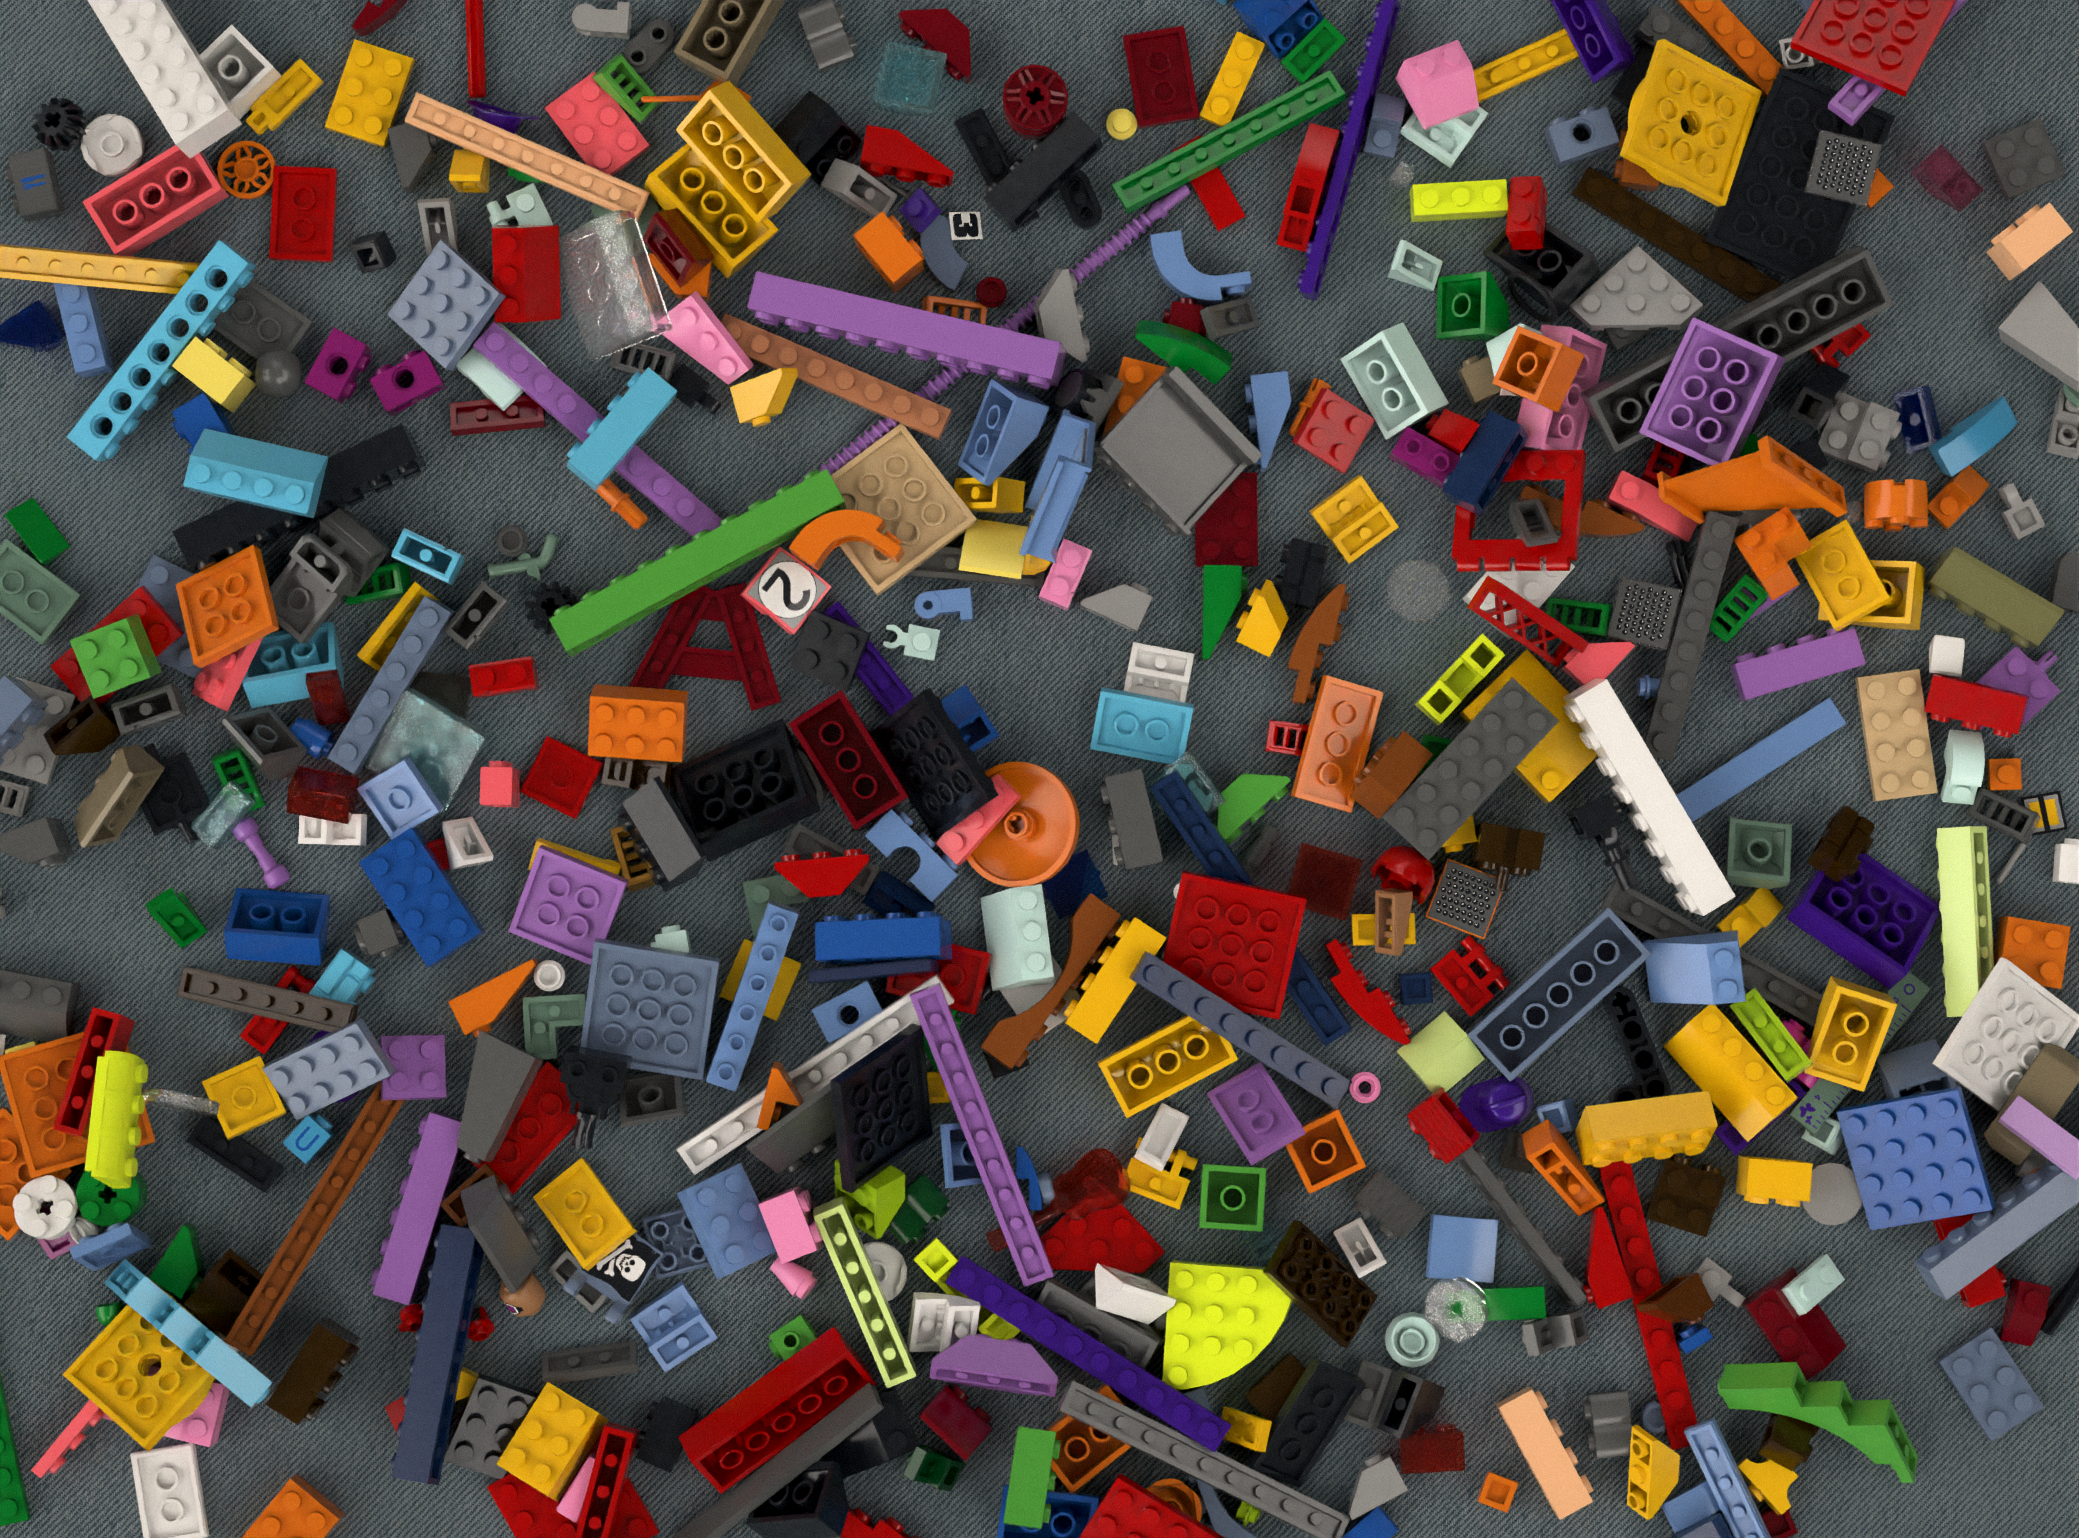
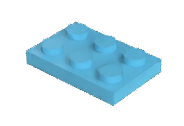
(1141, 726)

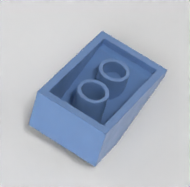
(1002, 430)
(1696, 969)

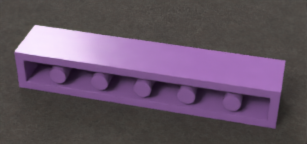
(420, 1209)

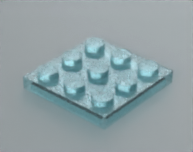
(435, 741)

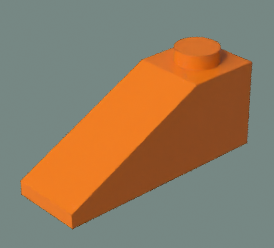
(487, 1002)
(1561, 1167)

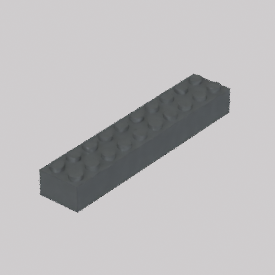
(1781, 321)

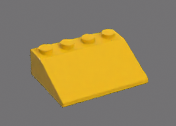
(1561, 752)

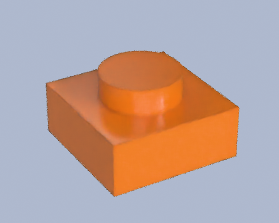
(2004, 774)
(1497, 1491)

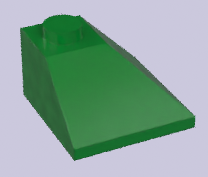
(1470, 308)

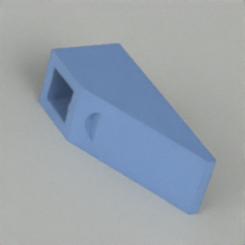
(1270, 405)

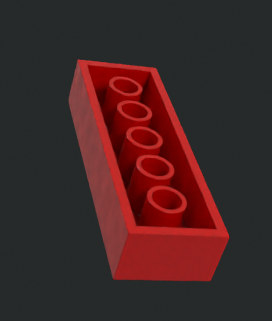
(775, 1410)

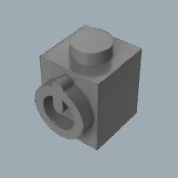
(379, 934)

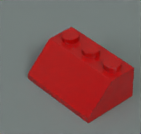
(527, 272)

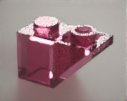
(1947, 179)

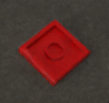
(561, 777)

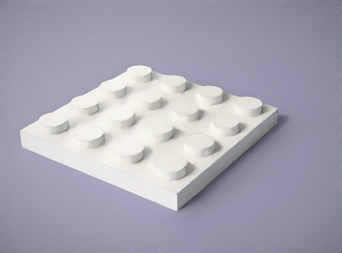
(2004, 1033)

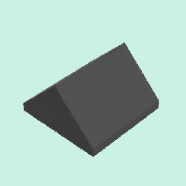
(652, 1099)

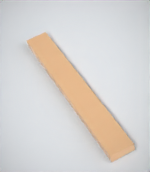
(525, 156)

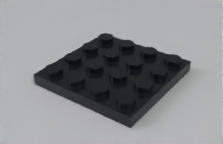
(934, 763)
(881, 1107)

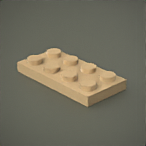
(1896, 735)

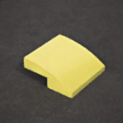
(993, 549)

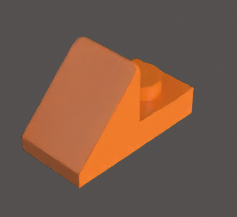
(1957, 496)
(779, 1089)

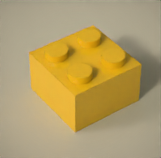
(1775, 1179)

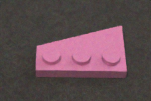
(706, 339)

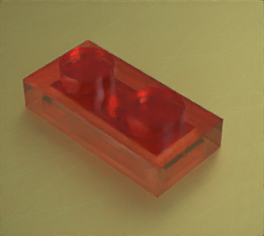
(327, 697)

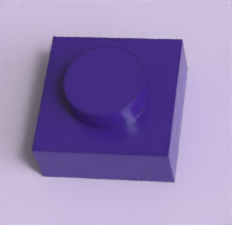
(920, 210)

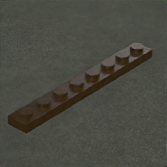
(1672, 237)

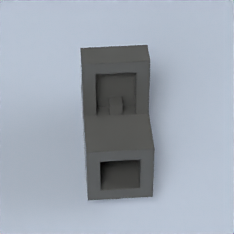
(1554, 1331)

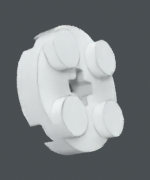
(29, 1202)

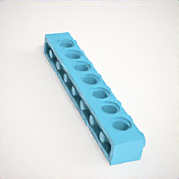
(88, 431)

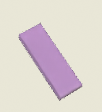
(2043, 1135)

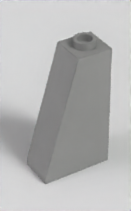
(2044, 335)

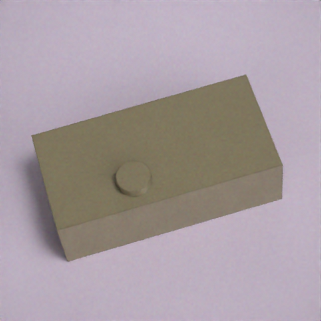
(726, 36)

